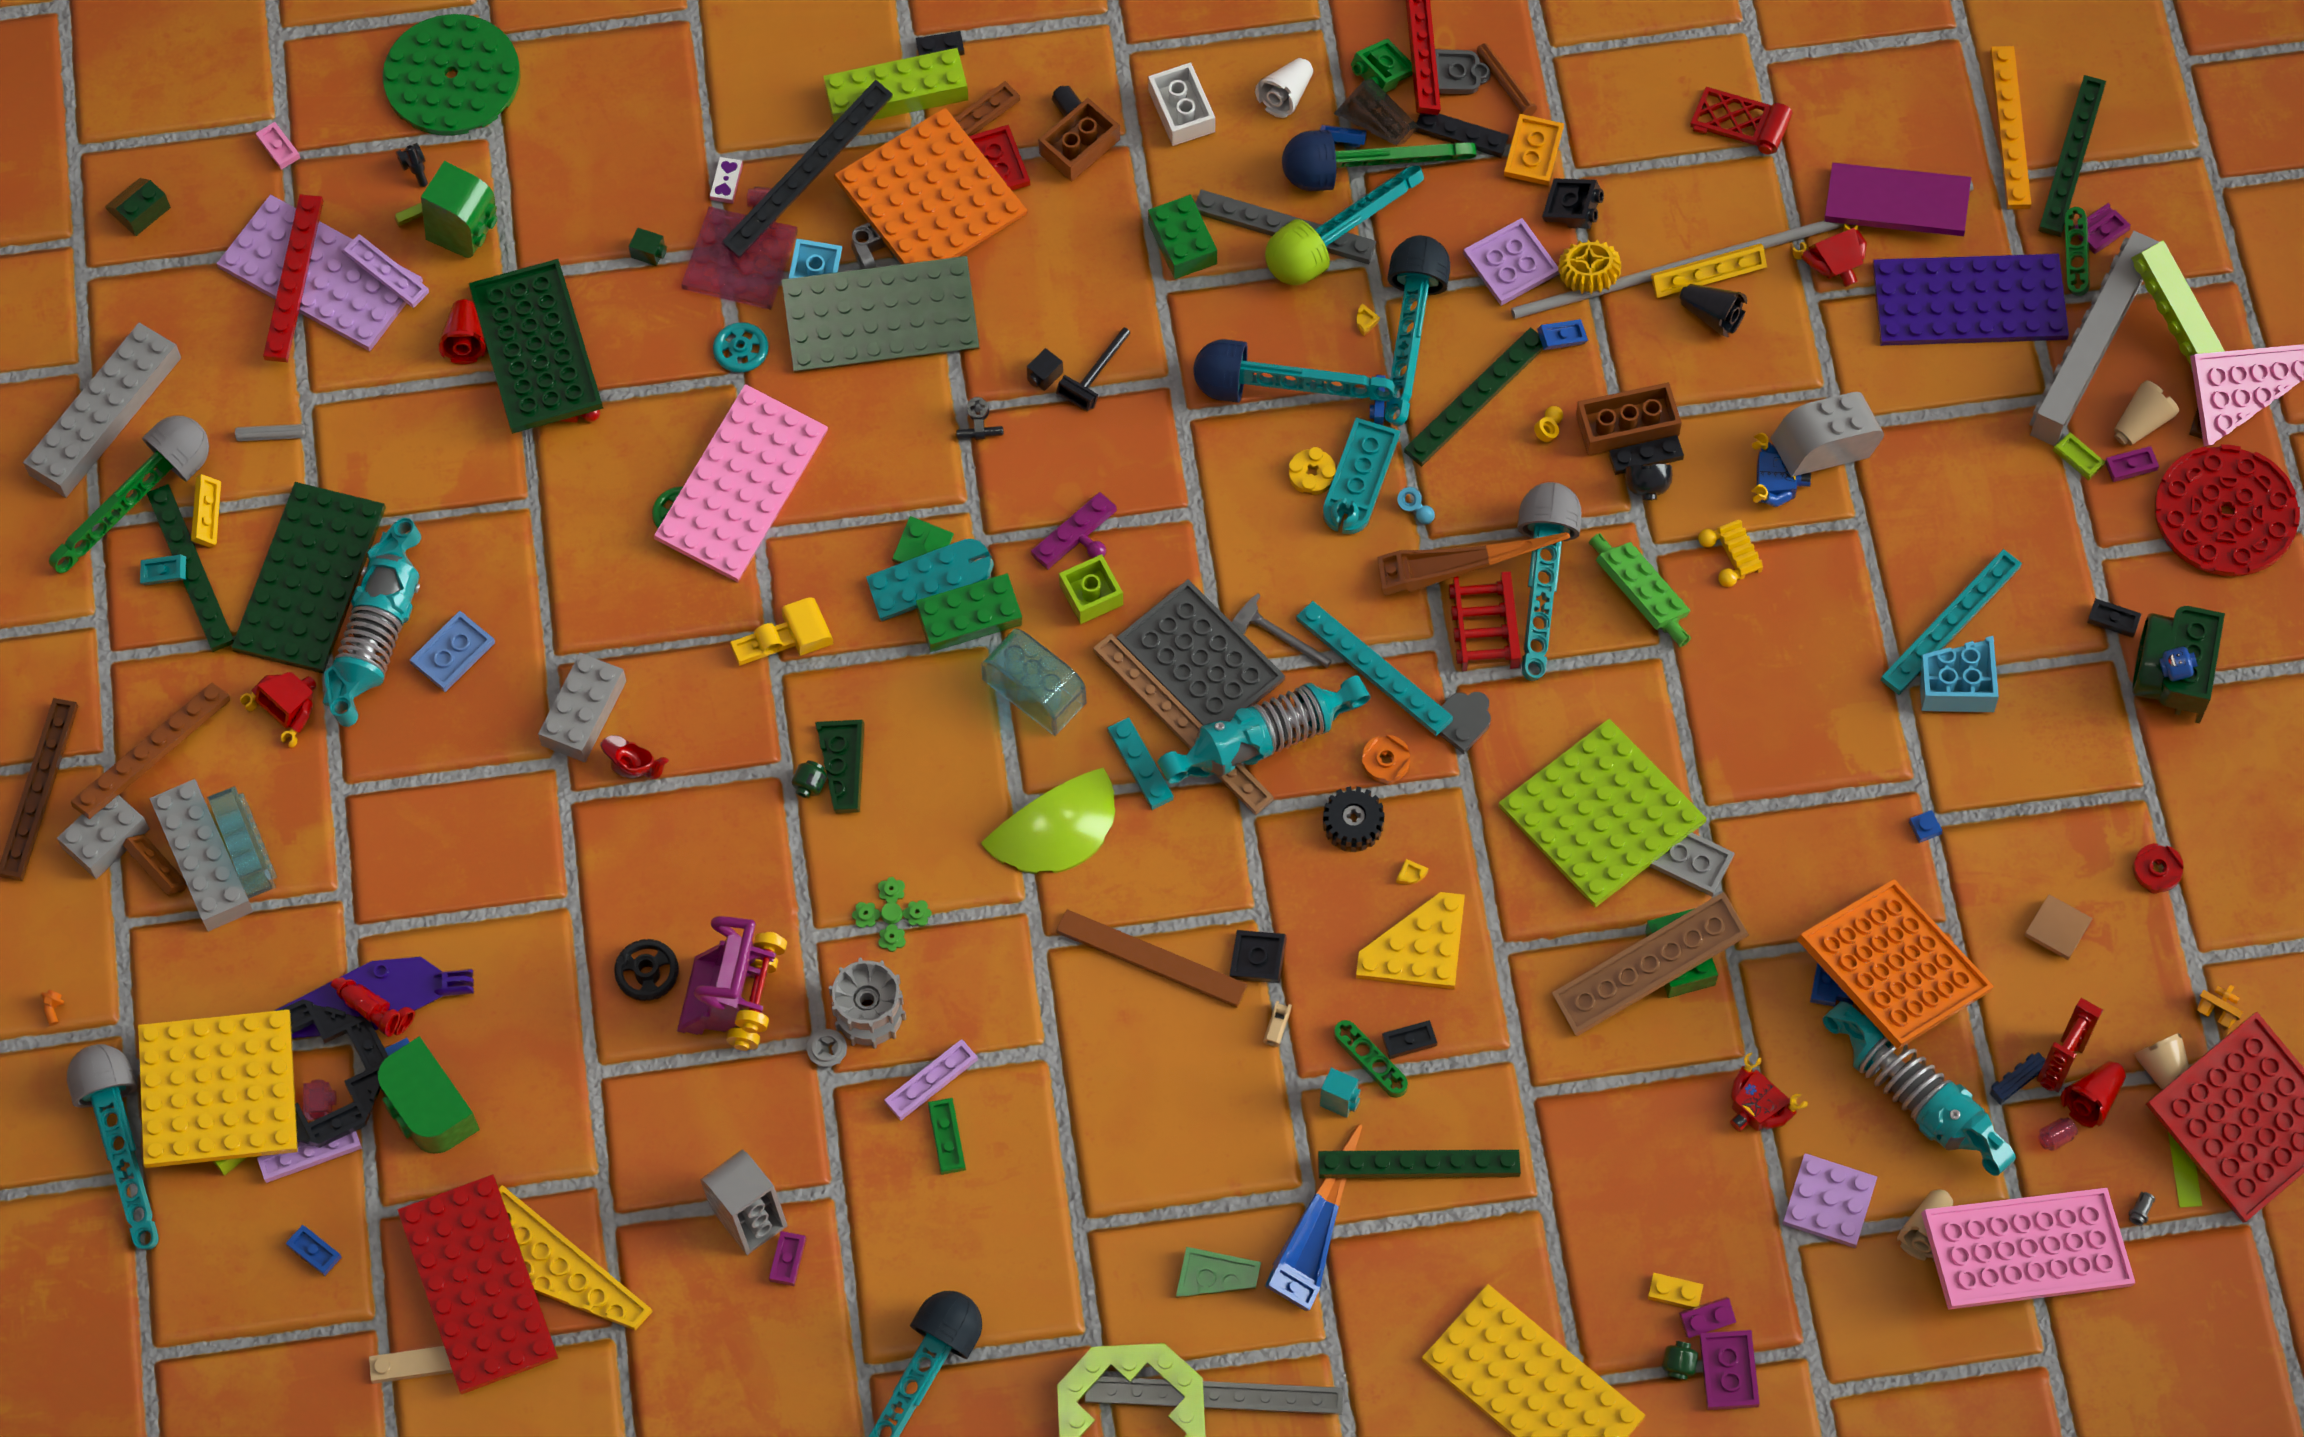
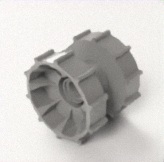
(867, 982)

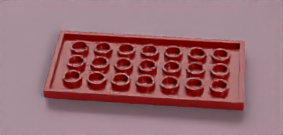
(477, 1284)

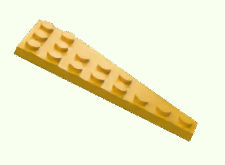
(566, 1272)

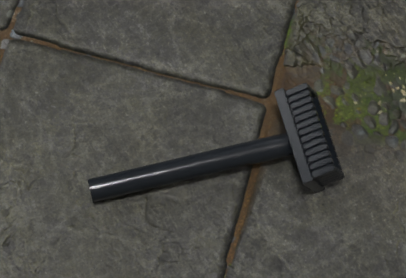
(1079, 392)

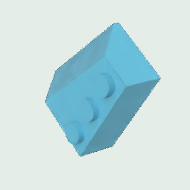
(1960, 678)

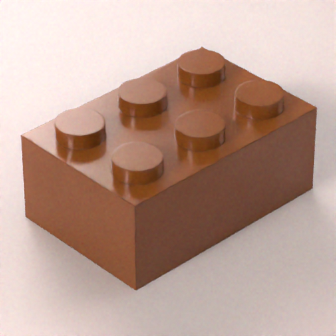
(1079, 139)

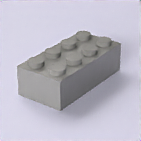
(582, 707)

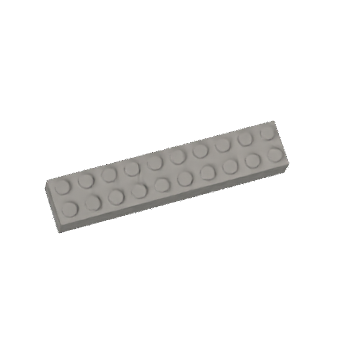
(2089, 342)

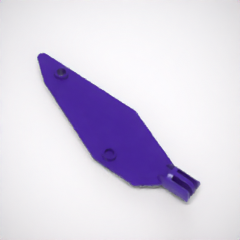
(399, 981)

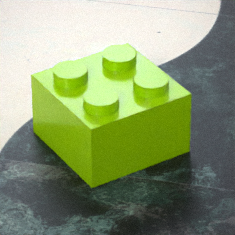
(1091, 589)

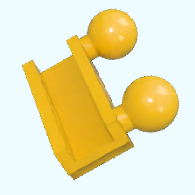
(1738, 549)

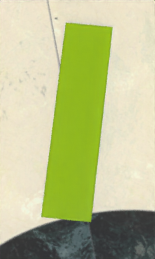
(2185, 1176)

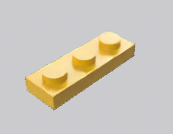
(206, 511)

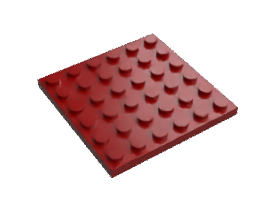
(2240, 1116)

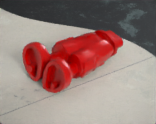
(373, 1007)

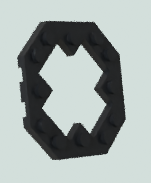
(363, 1087)

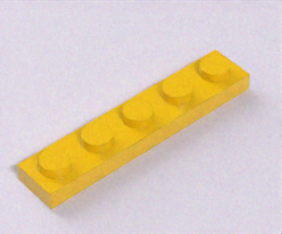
(1709, 270)

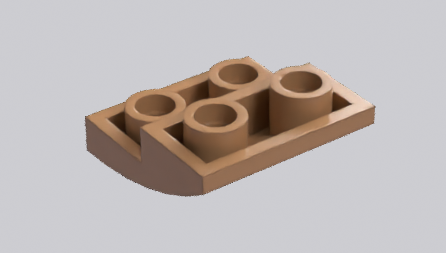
(2058, 927)

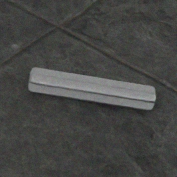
(270, 432)

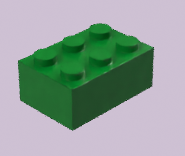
(1182, 236)
(1698, 978)

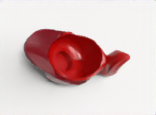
(631, 760)

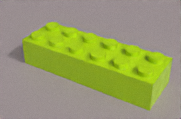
(914, 82)

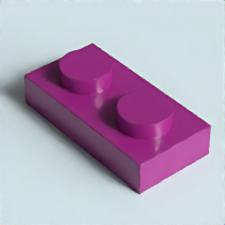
(2131, 464)
(787, 1258)
(1707, 1317)

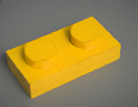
(1675, 1291)

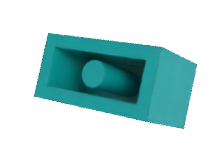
(1340, 1093)

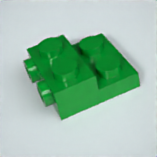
(1383, 64)

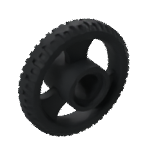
(649, 990)

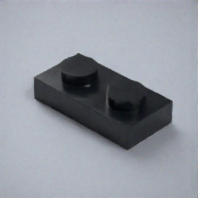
(940, 42)
(2114, 618)
(1409, 1039)

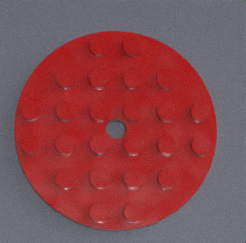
(2219, 543)

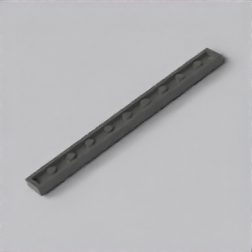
(1220, 1395)

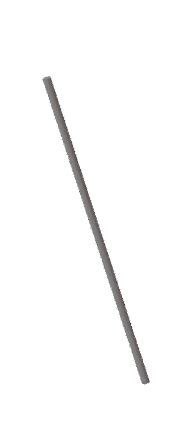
(1645, 276)

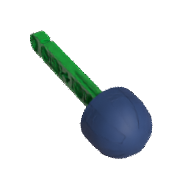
(1312, 160)

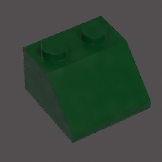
(139, 205)

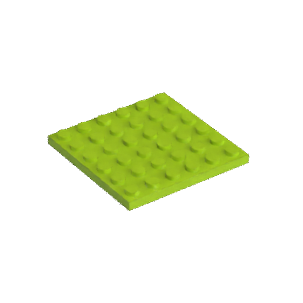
(1602, 812)

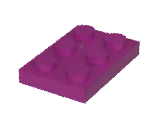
(1729, 1370)

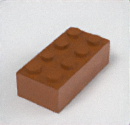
(1628, 418)

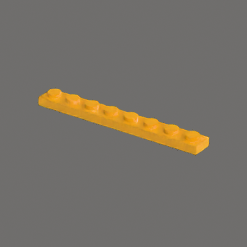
(2010, 127)

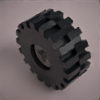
(1349, 833)

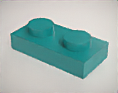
(163, 569)

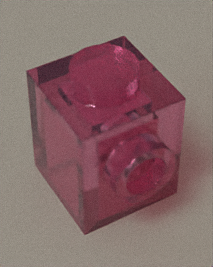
(318, 1099)

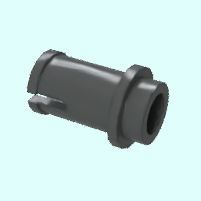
(2139, 1213)

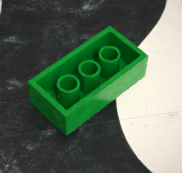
(969, 612)

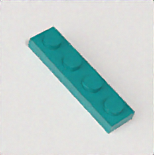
(1140, 763)

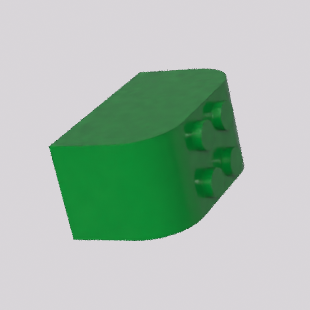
(458, 210)
(424, 1099)

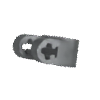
(863, 250)

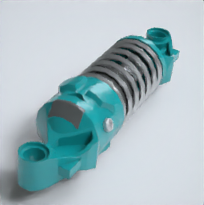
(1938, 1106)

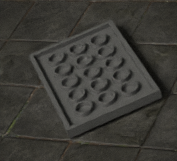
(1200, 656)

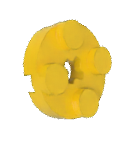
(1309, 483)

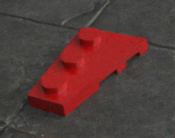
(1003, 154)

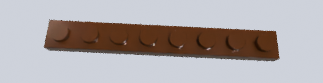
(37, 789)

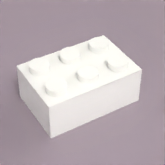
(1181, 104)

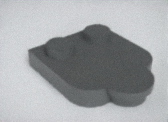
(1460, 71)
(1469, 719)

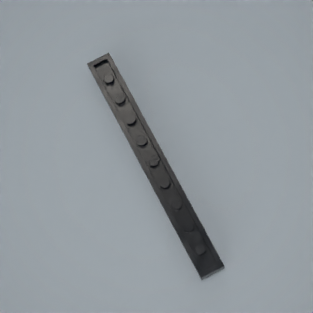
(807, 169)

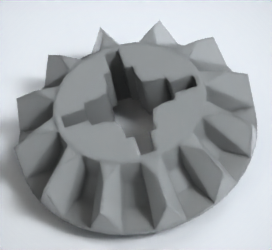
(827, 1037)

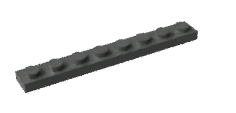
(1270, 221)

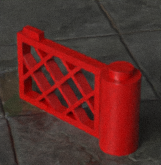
(1770, 126)

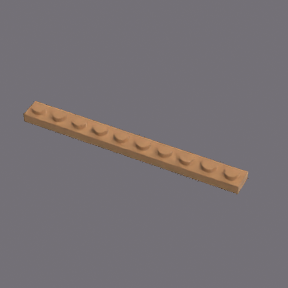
(1176, 717)

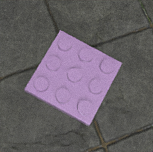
(1511, 261)
(1830, 1200)

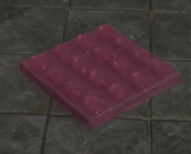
(746, 280)

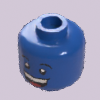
(2178, 663)

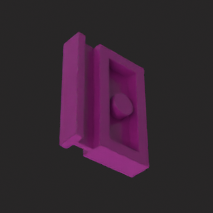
(2104, 228)

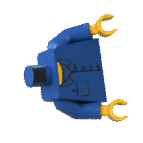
(1773, 480)

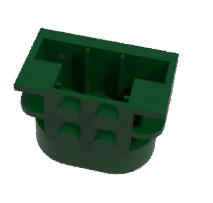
(2190, 628)

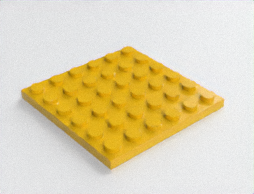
(217, 1088)

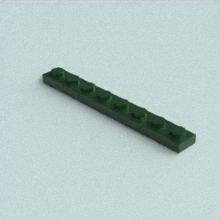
(2072, 155)
(1474, 397)
(196, 580)
(1419, 1163)

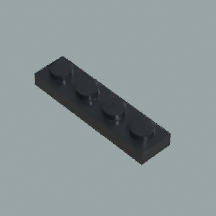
(1459, 131)

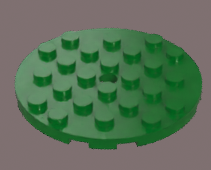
(451, 106)

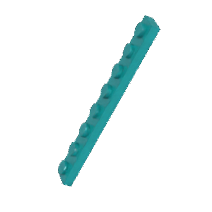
(1952, 620)
(1374, 668)

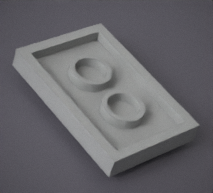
(1696, 863)

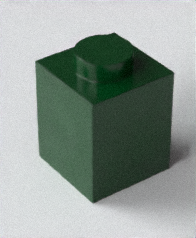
(647, 247)

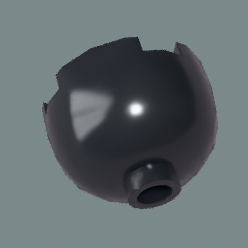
(1649, 480)

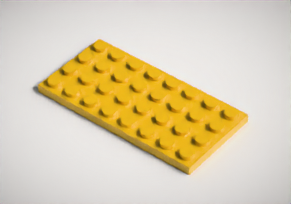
(1526, 1375)

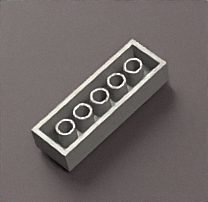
(201, 855)

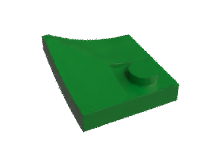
(920, 539)

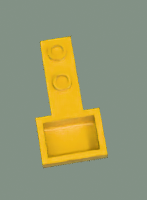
(802, 628)

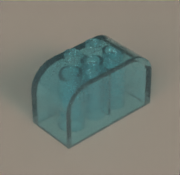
(1035, 680)

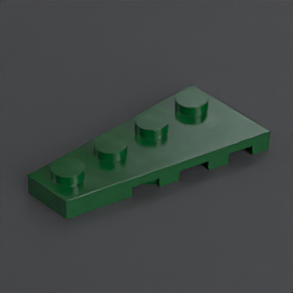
(843, 759)

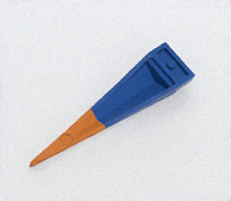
(1302, 1260)

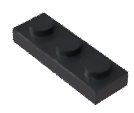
(1647, 453)

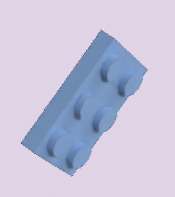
(452, 651)

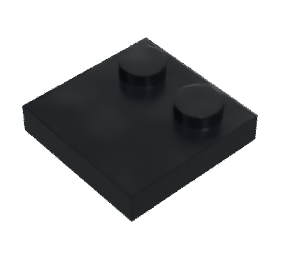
(1258, 956)

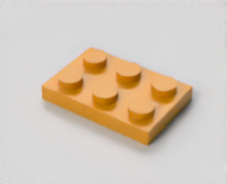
(1534, 149)

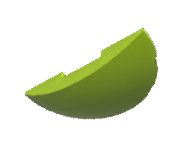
(1057, 827)

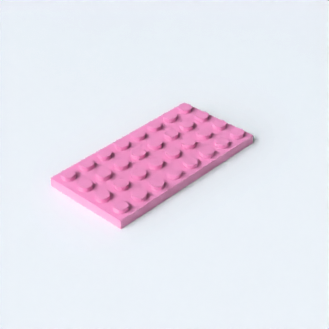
(741, 483)
(2027, 1248)

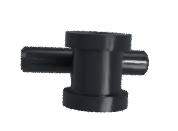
(414, 159)
(979, 431)

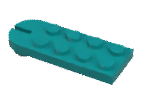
(1360, 475)
(927, 575)

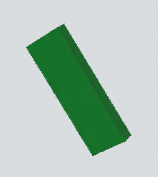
(946, 1136)

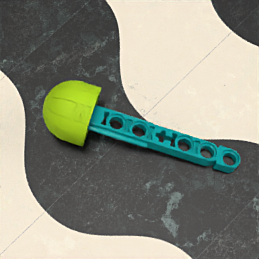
(1300, 252)

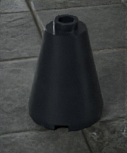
(1715, 307)

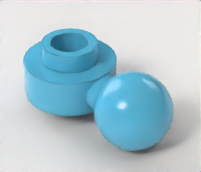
(1424, 514)

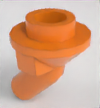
(51, 1000)

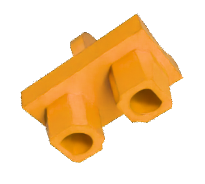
(2209, 1001)

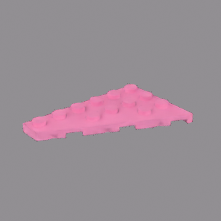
(2241, 383)

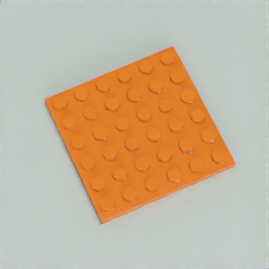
(930, 192)
(1895, 963)

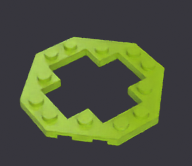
(1129, 1362)

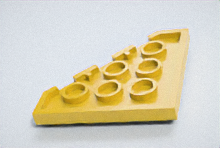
(1419, 947)

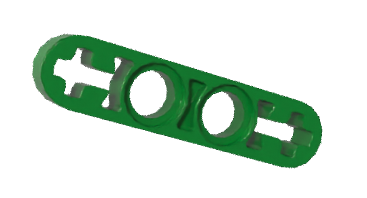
(2077, 251)
(1372, 1057)

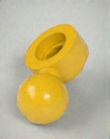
(1547, 427)

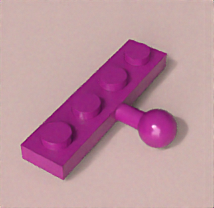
(1076, 531)

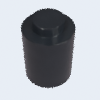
(1065, 99)

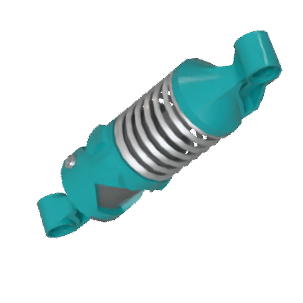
(378, 613)
(1262, 730)

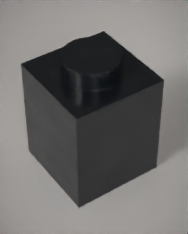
(1044, 369)

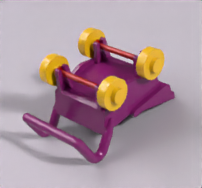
(718, 979)

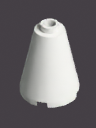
(1284, 87)

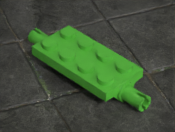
(1643, 587)

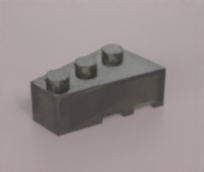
(1377, 113)

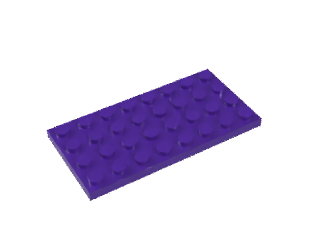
(1970, 299)

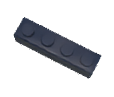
(2017, 1079)

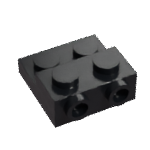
(1573, 202)

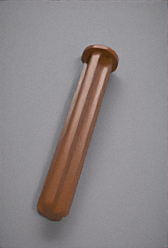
(1506, 80)

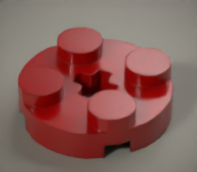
(2152, 880)

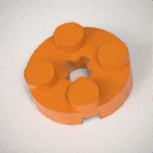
(1384, 746)

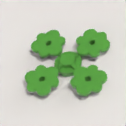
(891, 914)

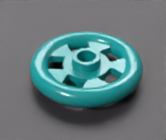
(738, 329)

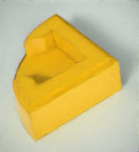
(1366, 319)
(1411, 873)

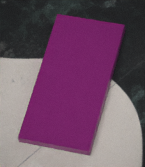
(1898, 199)

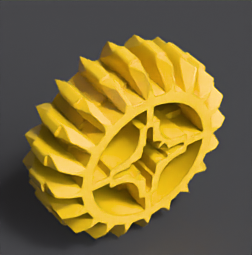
(1575, 265)

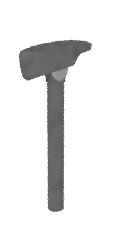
(1250, 615)

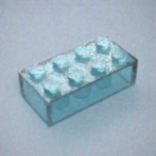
(243, 841)

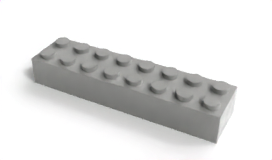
(102, 410)

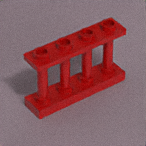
(1505, 609)
(2074, 1039)

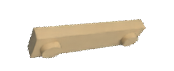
(409, 1364)

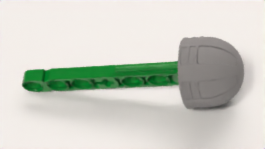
(177, 446)

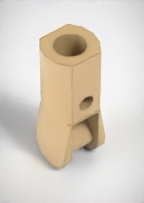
(1277, 1026)

